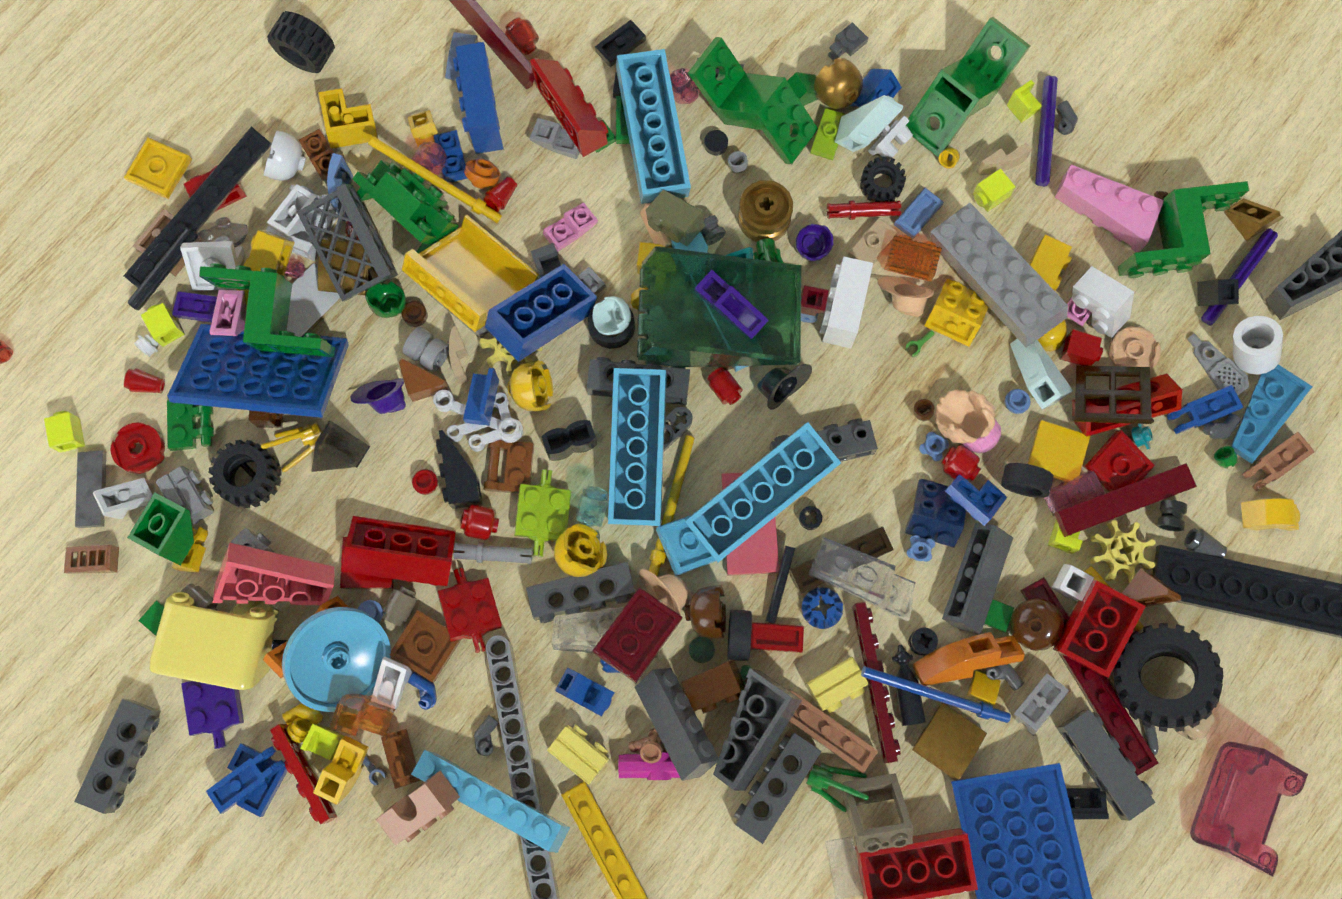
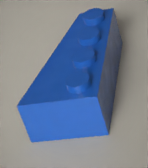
(477, 98)

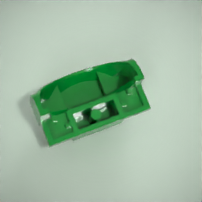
(408, 201)

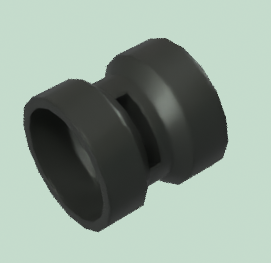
(1172, 515)

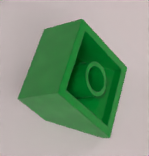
(164, 529)

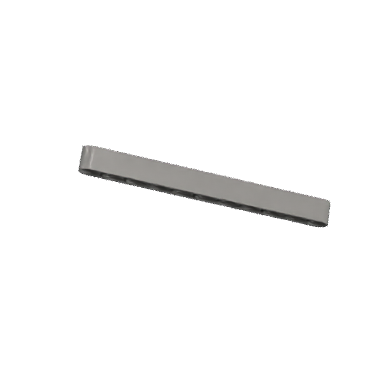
(526, 765)

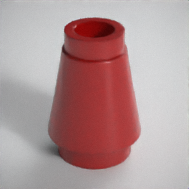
(500, 194)
(142, 381)

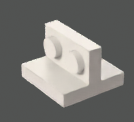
(205, 253)

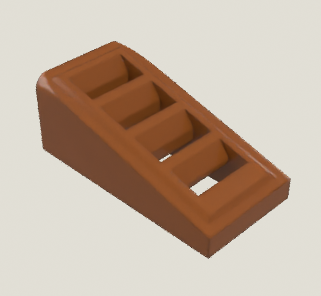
(110, 565)

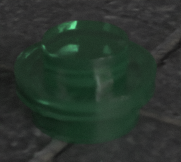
(701, 650)

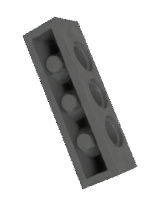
(602, 367)
(540, 594)
(117, 738)
(806, 756)

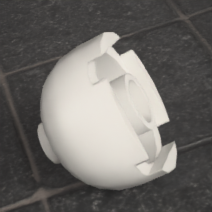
(284, 157)

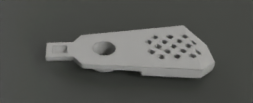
(1216, 364)

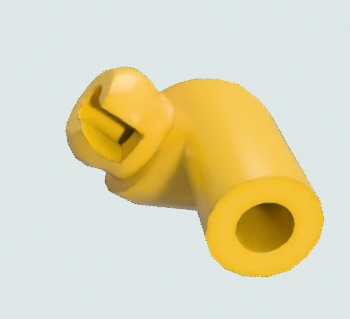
(304, 712)

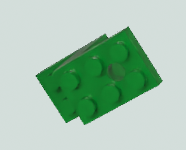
(966, 86)
(753, 100)
(1183, 229)
(266, 310)

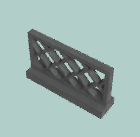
(362, 228)

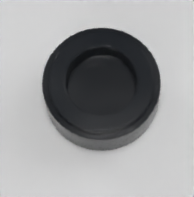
(716, 142)

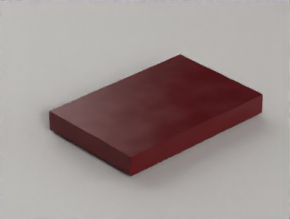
(637, 635)

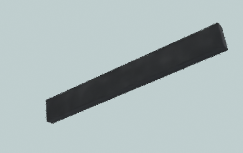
(203, 201)

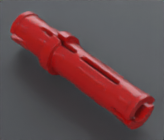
(867, 209)

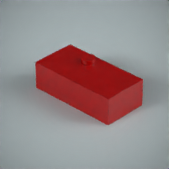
(927, 869)

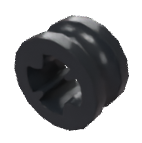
(818, 518)

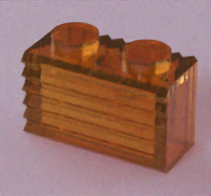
(913, 258)

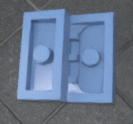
(337, 175)

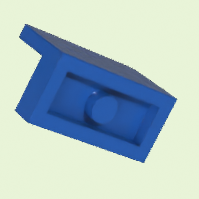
(876, 84)
(481, 398)

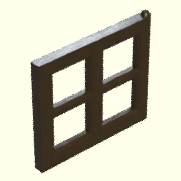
(1112, 394)

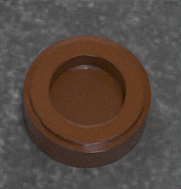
(414, 314)

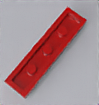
(298, 765)

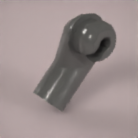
(1222, 430)
(1007, 673)
(482, 736)

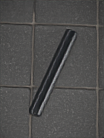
(161, 270)

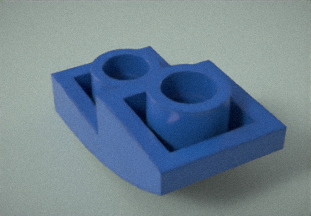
(455, 161)

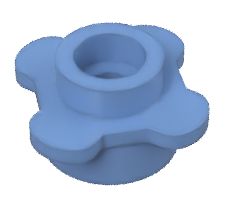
(939, 441)
(916, 553)

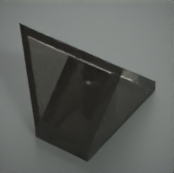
(337, 449)

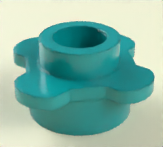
(1142, 435)

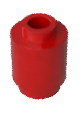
(724, 386)

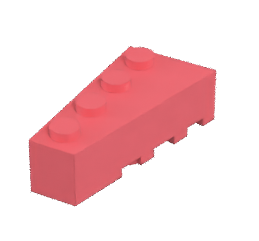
(271, 577)

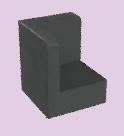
(545, 259)

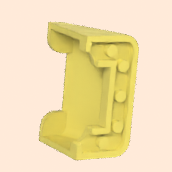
(212, 644)

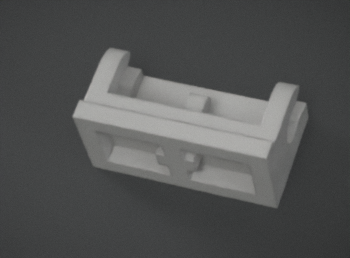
(1040, 703)

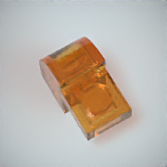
(359, 712)

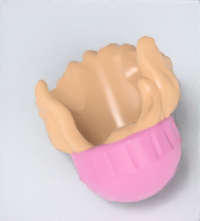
(968, 420)

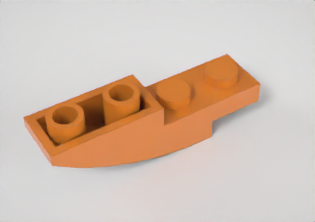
(964, 656)

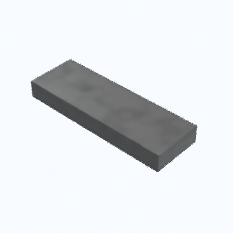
(90, 477)

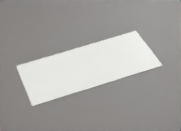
(307, 302)

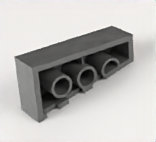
(1311, 282)
(758, 723)

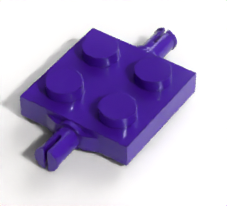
(211, 710)

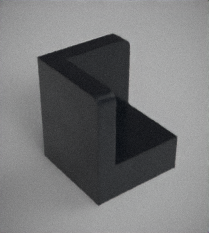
(1218, 292)

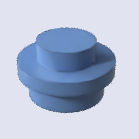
(1017, 401)
(373, 609)

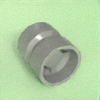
(423, 347)

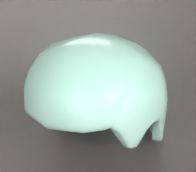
(611, 315)

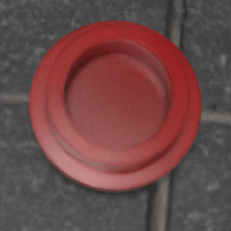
(425, 482)

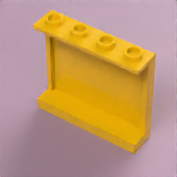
(469, 272)

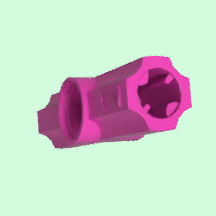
(635, 767)

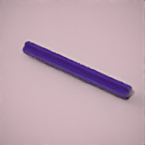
(1046, 131)
(1243, 271)

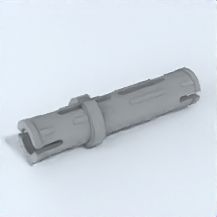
(492, 553)

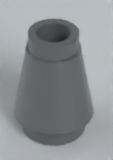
(1204, 543)

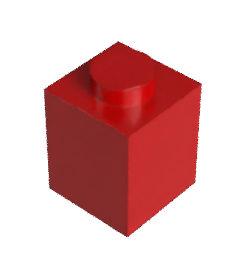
(1081, 348)

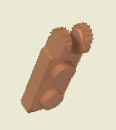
(1280, 460)

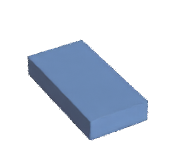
(918, 213)

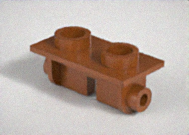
(400, 758)

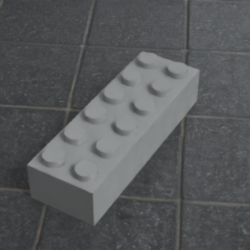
(999, 275)

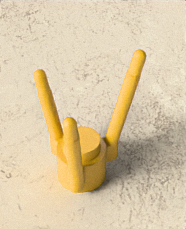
(308, 435)

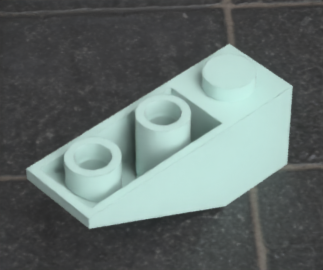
(865, 123)
(1040, 374)

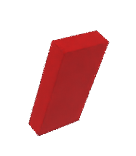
(777, 637)

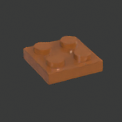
(424, 646)

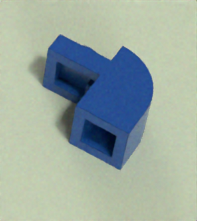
(585, 692)

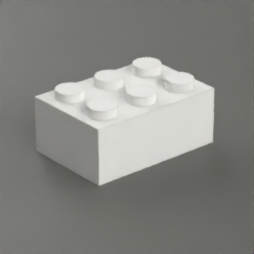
(846, 302)

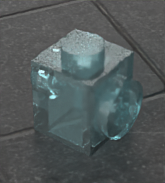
(592, 506)

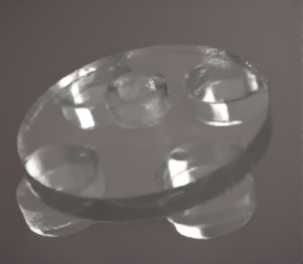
(224, 231)

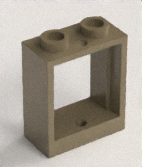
(878, 789)

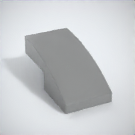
(554, 138)

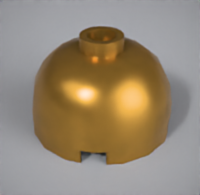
(839, 84)

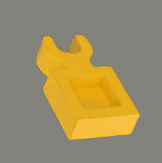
(194, 558)

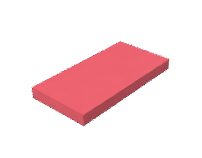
(758, 552)

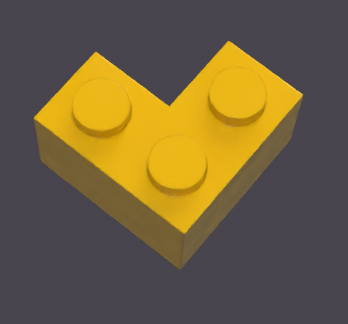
(343, 124)

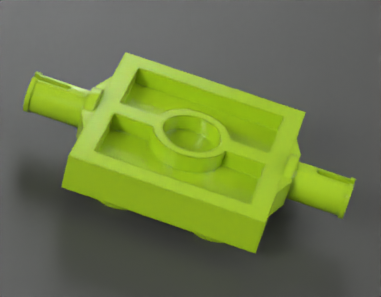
(542, 512)

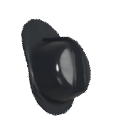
(782, 383)

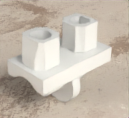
(898, 131)

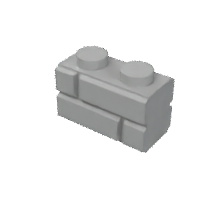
(183, 489)

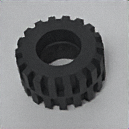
(301, 42)
(229, 462)

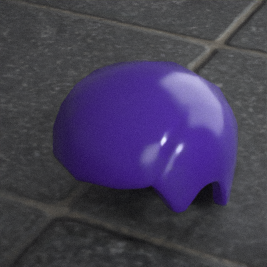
(814, 242)

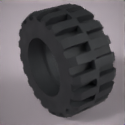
(1180, 645)

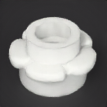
(146, 345)

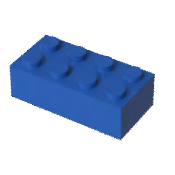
(540, 312)

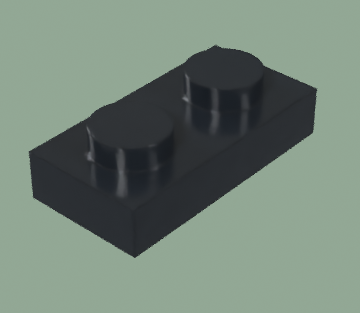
(620, 42)

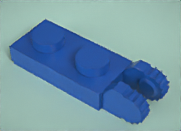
(1208, 409)
(243, 781)

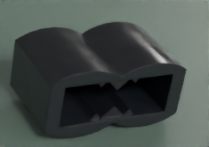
(576, 438)

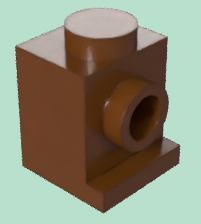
(266, 419)

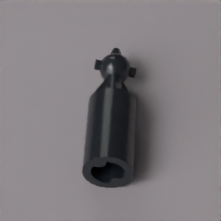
(909, 704)

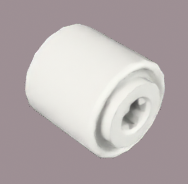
(1257, 344)

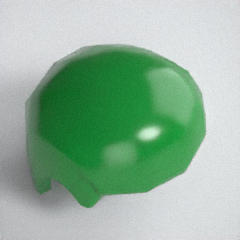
(386, 299)

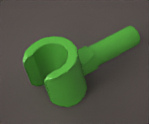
(918, 344)

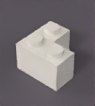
(1106, 300)

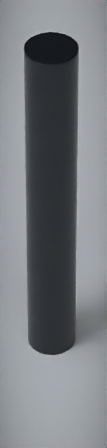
(780, 584)

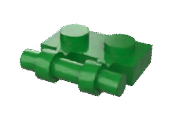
(182, 426)

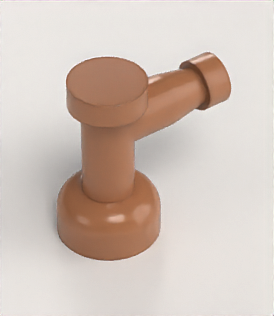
(650, 747)

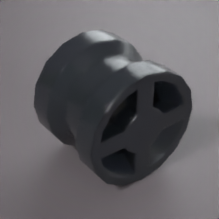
(917, 642)

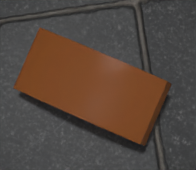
(318, 152)

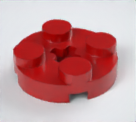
(148, 458)

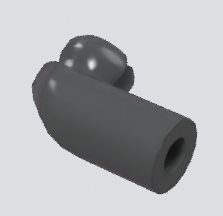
(1069, 118)

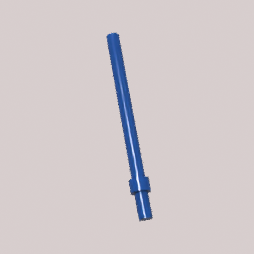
(982, 709)

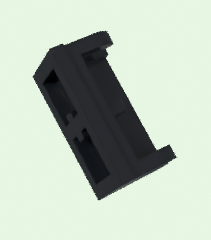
(1088, 803)

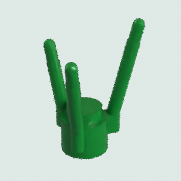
(767, 251)
(820, 778)

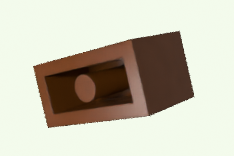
(714, 686)

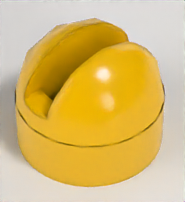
(945, 154)

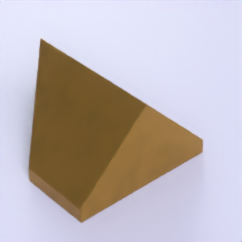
(1252, 217)

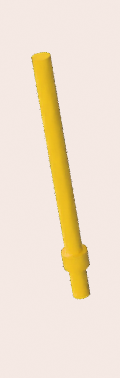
(477, 205)
(657, 555)

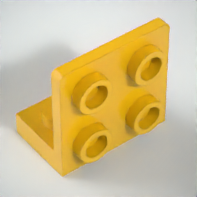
(957, 313)

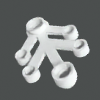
(500, 427)

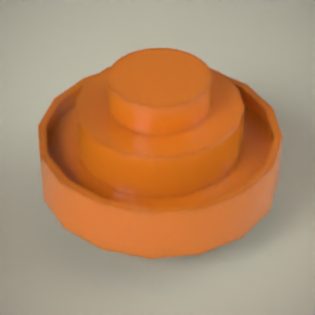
(482, 173)

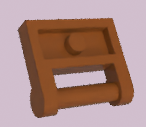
(517, 469)

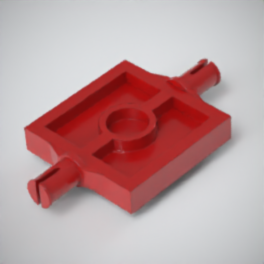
(469, 609)

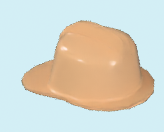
(906, 296)
(668, 588)

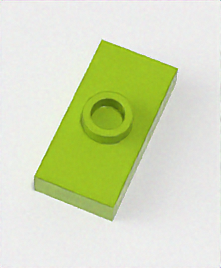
(824, 142)

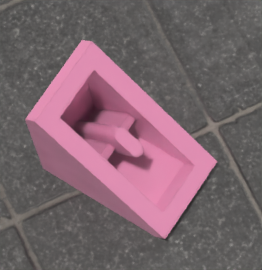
(229, 313)

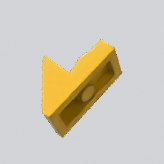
(422, 127)

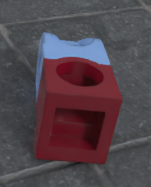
(813, 302)

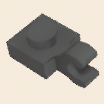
(848, 41)

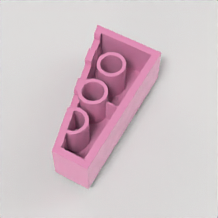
(1112, 205)

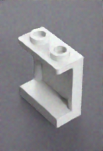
(303, 244)

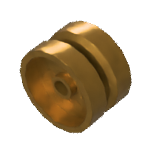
(765, 210)

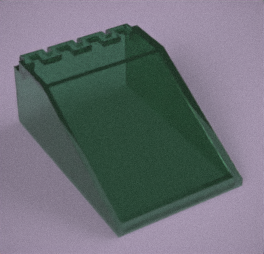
(690, 333)

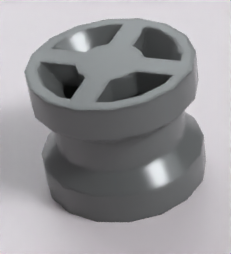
(712, 231)

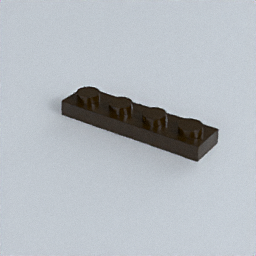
(872, 543)

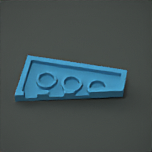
(1269, 407)

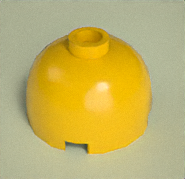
(531, 386)
(580, 551)

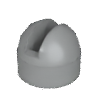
(736, 159)

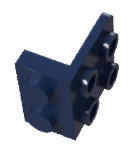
(936, 514)

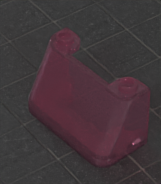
(1243, 802)

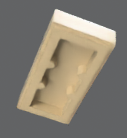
(873, 242)

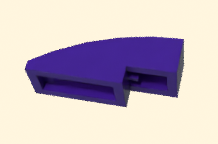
(731, 304)

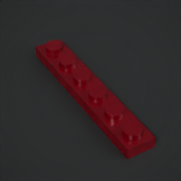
(878, 693)

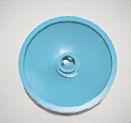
(334, 657)

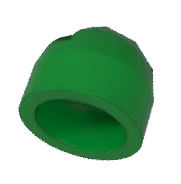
(1228, 452)

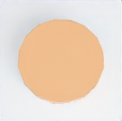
(1134, 348)

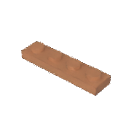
(833, 735)

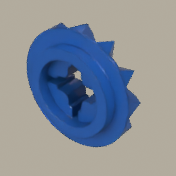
(815, 617)

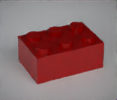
(1099, 628)

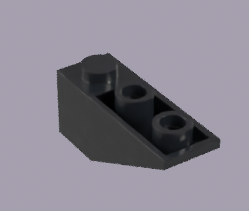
(461, 482)

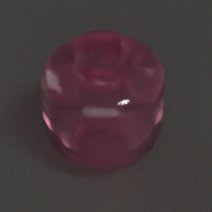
(683, 86)
(431, 157)

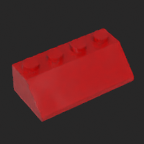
(569, 106)
(399, 551)

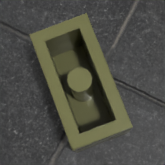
(675, 218)

